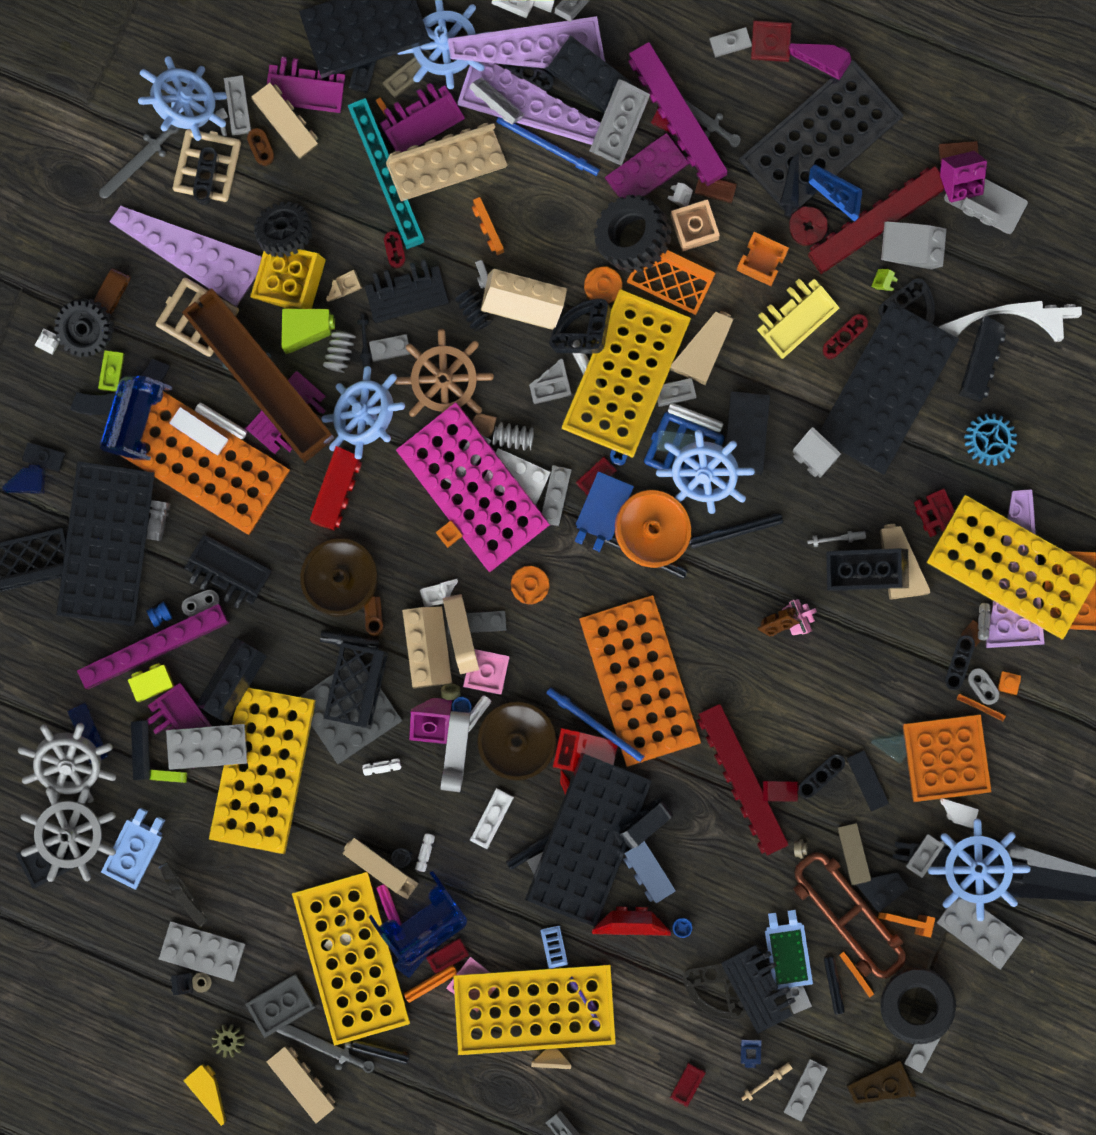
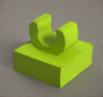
(883, 280)

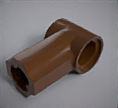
(373, 613)

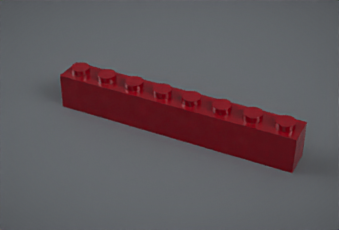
(871, 223)
(742, 779)

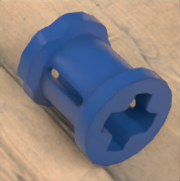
(616, 461)

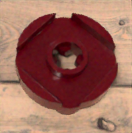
(806, 215)

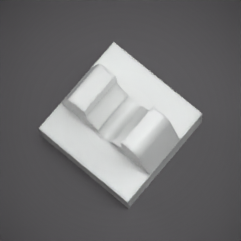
(682, 194)
(47, 341)

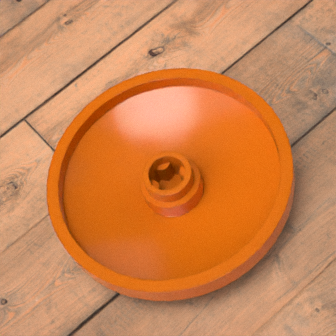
(652, 528)

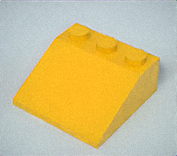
(289, 280)

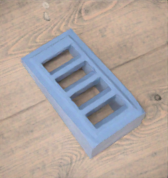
(544, 932)

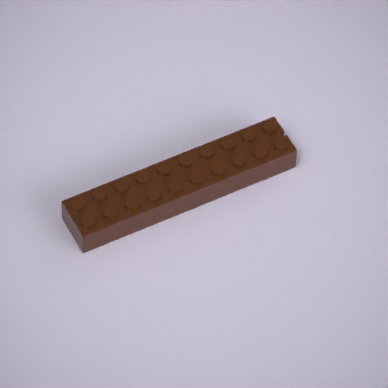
(258, 375)

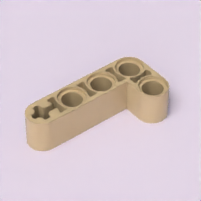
(460, 634)

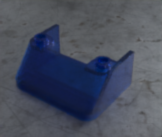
(130, 415)
(425, 929)

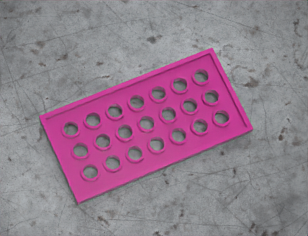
(501, 476)

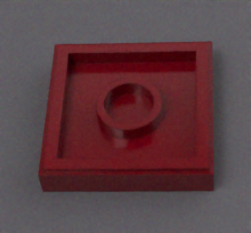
(771, 41)

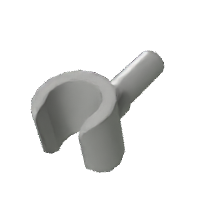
(222, 114)

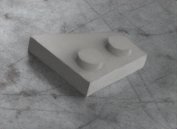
(551, 384)

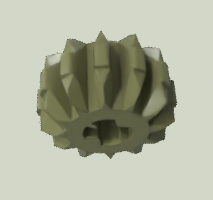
(231, 1034)

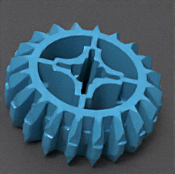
(998, 442)

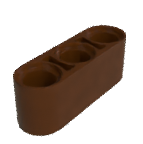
(112, 289)

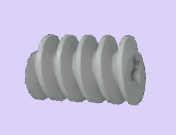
(338, 351)
(513, 436)

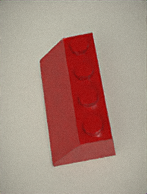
(335, 489)

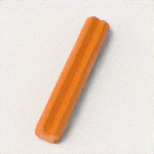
(430, 983)

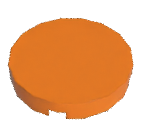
(603, 284)
(530, 585)

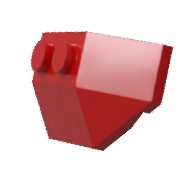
(631, 923)

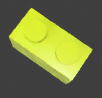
(151, 682)

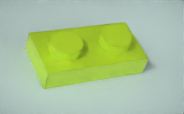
(111, 370)

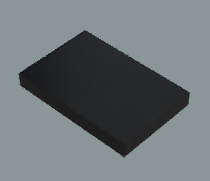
(37, 867)

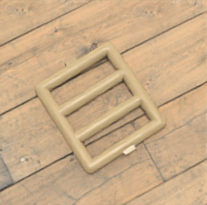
(187, 151)
(177, 331)

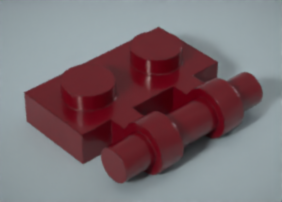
(941, 508)

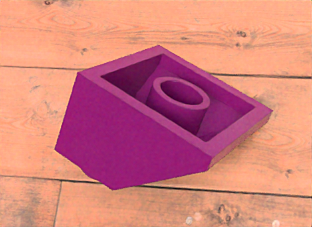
(431, 721)

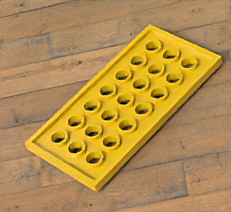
(650, 392)
(991, 588)
(289, 784)
(324, 975)
(523, 979)

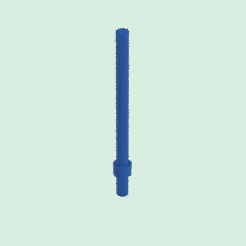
(580, 163)
(564, 702)

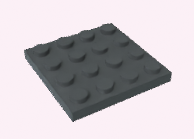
(341, 738)

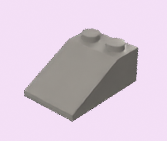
(914, 244)
(816, 453)

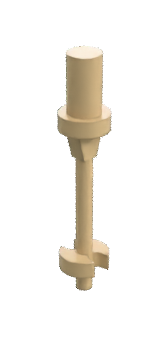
(777, 1074)

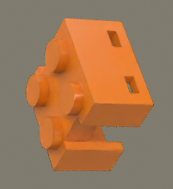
(762, 259)

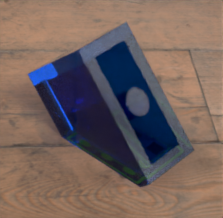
(27, 481)

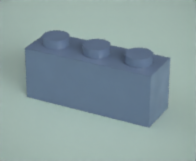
(649, 873)

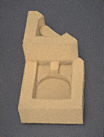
(344, 285)

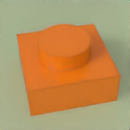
(449, 534)
(1009, 683)

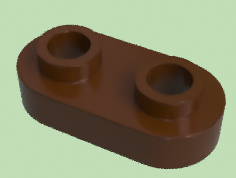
(261, 147)

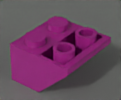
(963, 175)

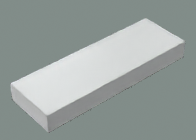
(198, 431)
(491, 818)

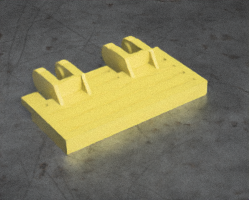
(798, 319)

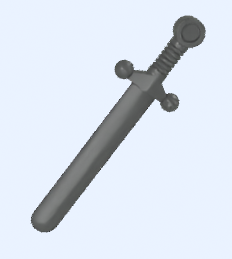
(713, 125)
(153, 146)
(326, 1048)

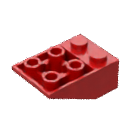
(574, 743)

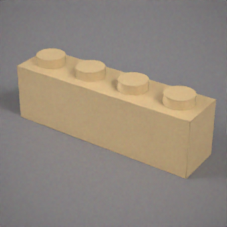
(284, 120)
(301, 1084)

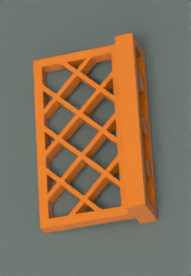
(683, 265)
(923, 925)

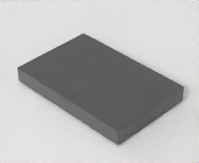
(280, 1005)

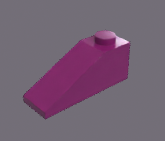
(826, 58)

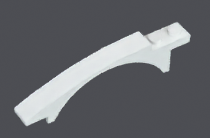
(1048, 318)

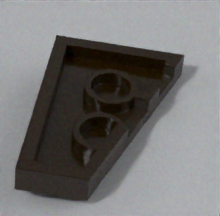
(882, 1084)

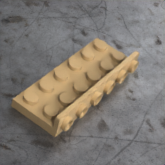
(446, 161)

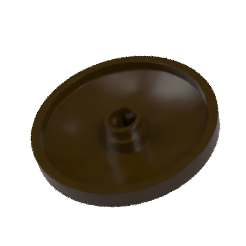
(339, 577)
(516, 741)

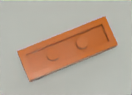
(487, 226)

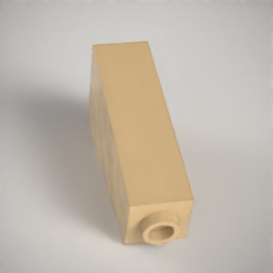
(702, 352)
(893, 538)
(380, 868)

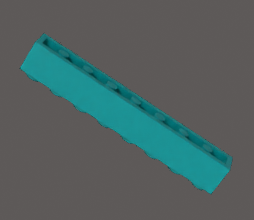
(378, 156)

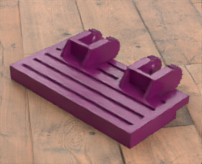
(306, 90)
(422, 121)
(263, 428)
(178, 710)

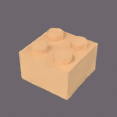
(694, 225)

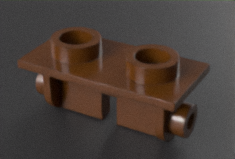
(772, 624)

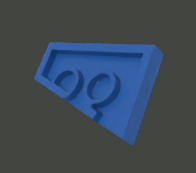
(838, 191)

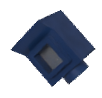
(750, 1052)

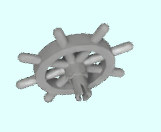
(67, 762)
(68, 834)

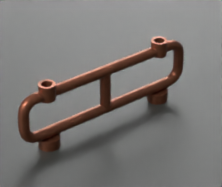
(804, 890)

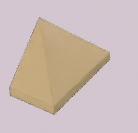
(551, 1059)

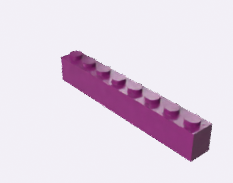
(676, 111)
(153, 647)

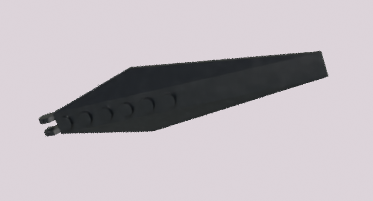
(1047, 879)

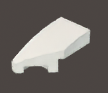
(434, 594)
(960, 813)

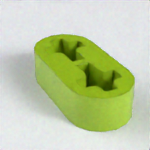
(168, 776)

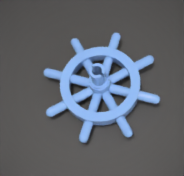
(440, 44)
(182, 98)
(363, 412)
(705, 471)
(979, 869)

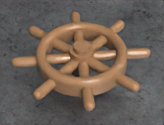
(444, 377)

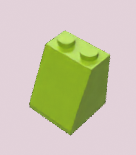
(305, 327)

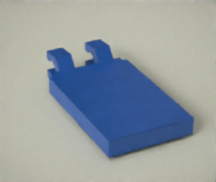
(601, 509)

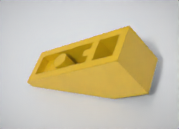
(206, 1089)

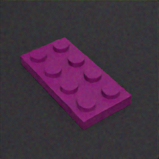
(647, 169)

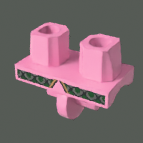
(804, 626)

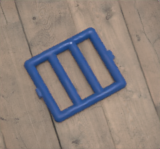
(684, 424)

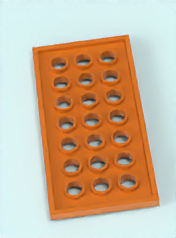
(196, 492)
(665, 662)

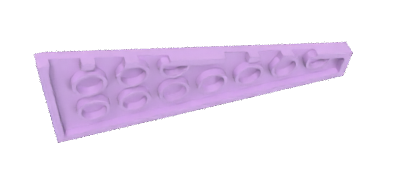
(527, 45)
(539, 108)
(206, 260)
(1007, 627)

